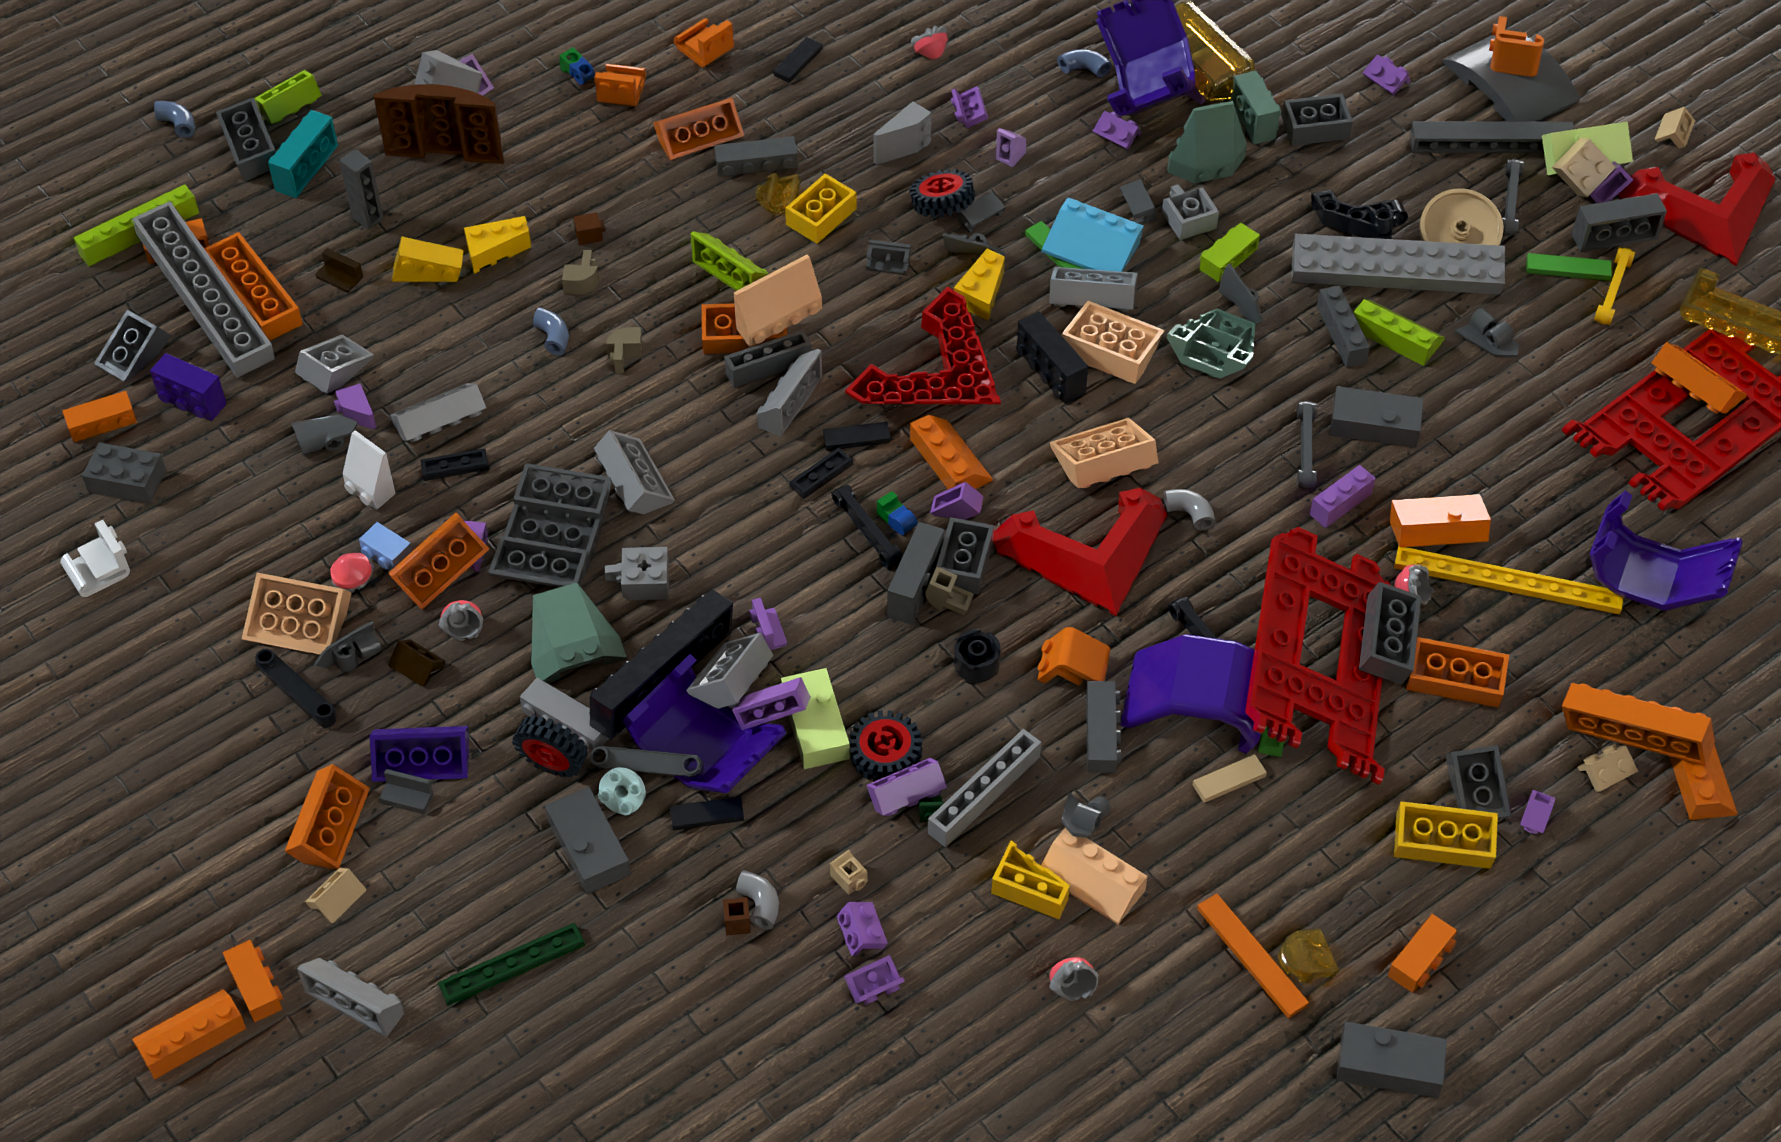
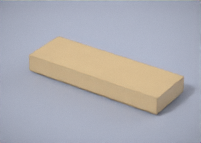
(1229, 778)

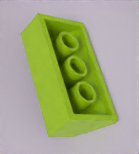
(723, 261)
(1397, 332)

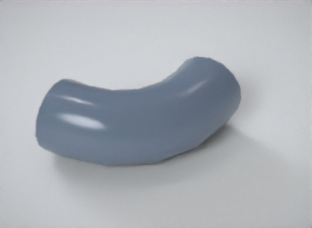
(1086, 60)
(176, 114)
(555, 329)

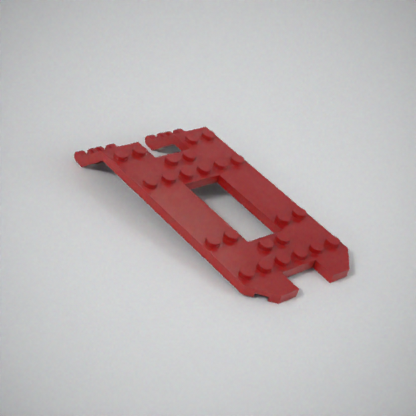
(1685, 464)
(1283, 684)

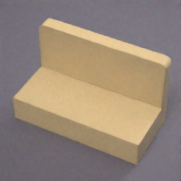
(1676, 126)
(336, 894)

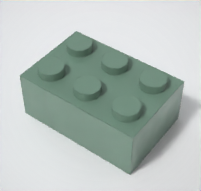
(1255, 107)

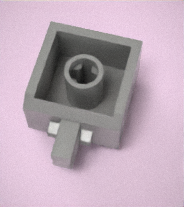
(1190, 212)
(641, 573)

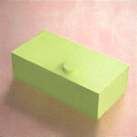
(1610, 139)
(819, 728)

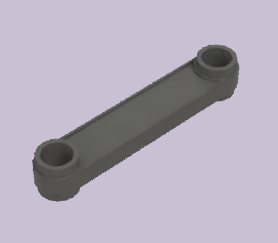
(1513, 170)
(1306, 476)
(647, 761)

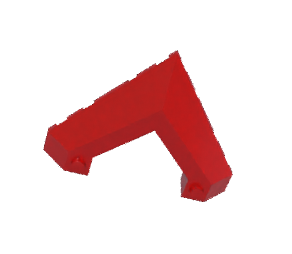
(1714, 226)
(964, 364)
(1096, 575)

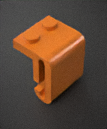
(705, 43)
(1512, 51)
(620, 84)
(1073, 657)

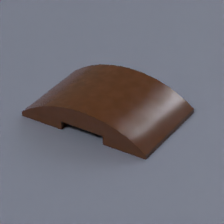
(439, 121)

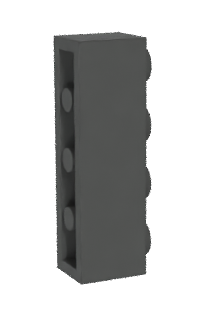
(756, 156)
(361, 189)
(1343, 326)
(765, 358)
(1101, 727)

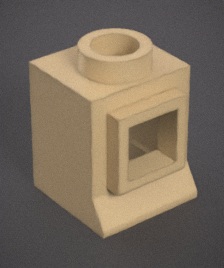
(851, 882)

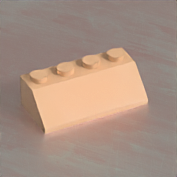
(1095, 875)

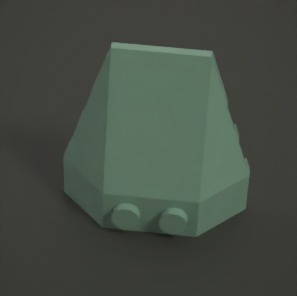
(1210, 144)
(1214, 343)
(570, 633)

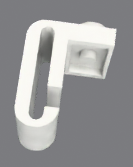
(100, 562)

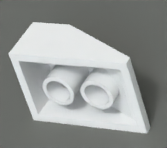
(367, 472)

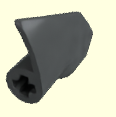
(968, 245)
(1237, 292)
(1489, 334)
(323, 432)
(346, 650)
(1084, 819)

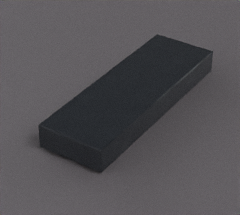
(797, 59)
(856, 436)
(454, 464)
(821, 473)
(707, 813)

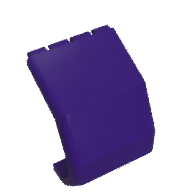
(1148, 54)
(1658, 572)
(1194, 680)
(685, 725)

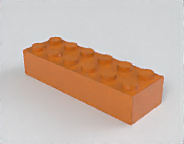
(255, 286)
(1639, 723)

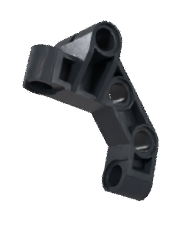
(1365, 221)

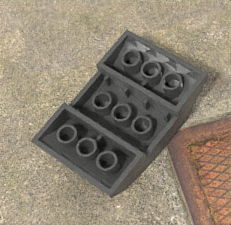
(1515, 96)
(552, 526)

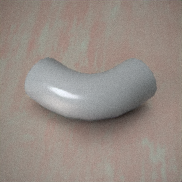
(1191, 503)
(763, 895)

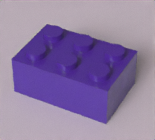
(188, 387)

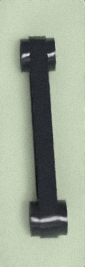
(888, 553)
(1182, 610)
(296, 688)

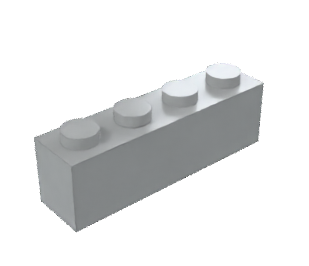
(550, 703)

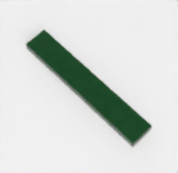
(511, 964)

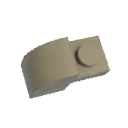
(581, 278)
(622, 344)
(943, 593)

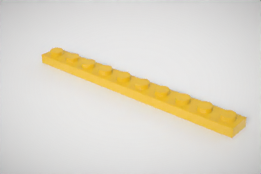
(1511, 580)

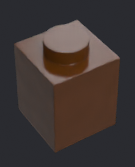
(588, 228)
(736, 916)

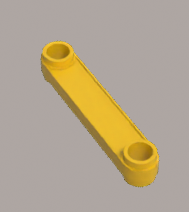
(1605, 313)

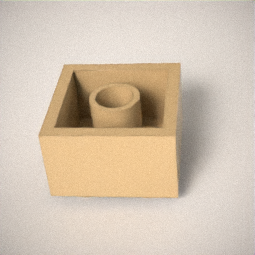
(1583, 167)

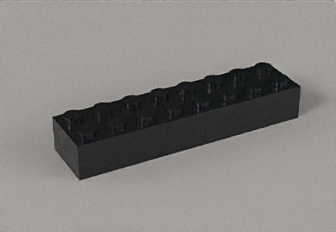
(692, 633)

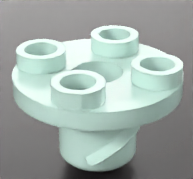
(622, 790)

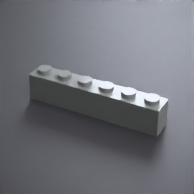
(984, 788)

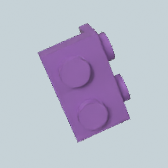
(1386, 74)
(969, 107)
(1116, 129)
(767, 624)
(861, 927)
(873, 979)

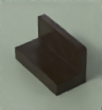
(339, 271)
(415, 661)

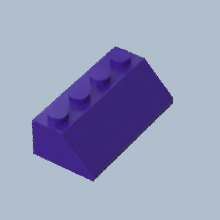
(420, 752)

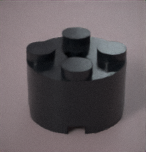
(977, 656)

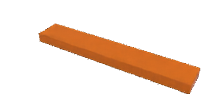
(1252, 956)

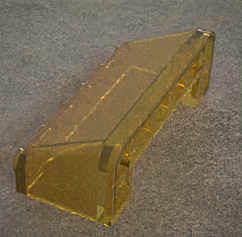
(1213, 53)
(1731, 313)

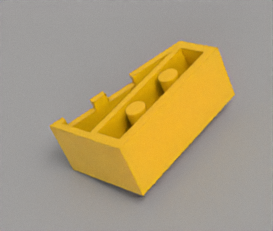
(496, 240)
(426, 262)
(982, 283)
(1029, 883)

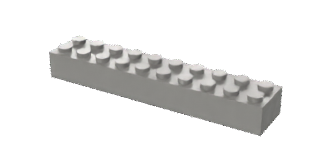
(1398, 264)
(203, 289)

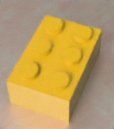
(821, 208)

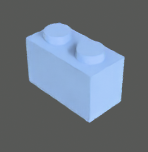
(384, 546)

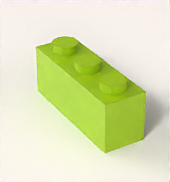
(288, 97)
(1231, 249)

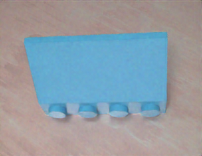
(1092, 237)

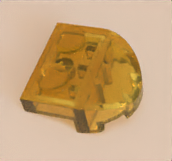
(778, 192)
(1307, 956)

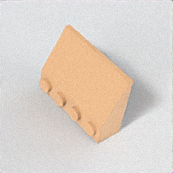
(777, 301)
(1112, 341)
(1105, 452)
(295, 614)

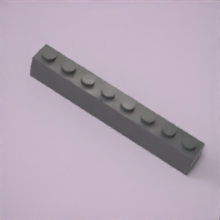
(1482, 136)

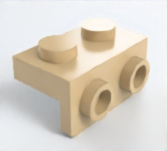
(1609, 767)

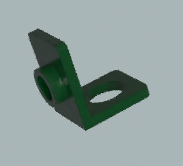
(928, 806)

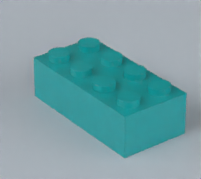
(303, 153)

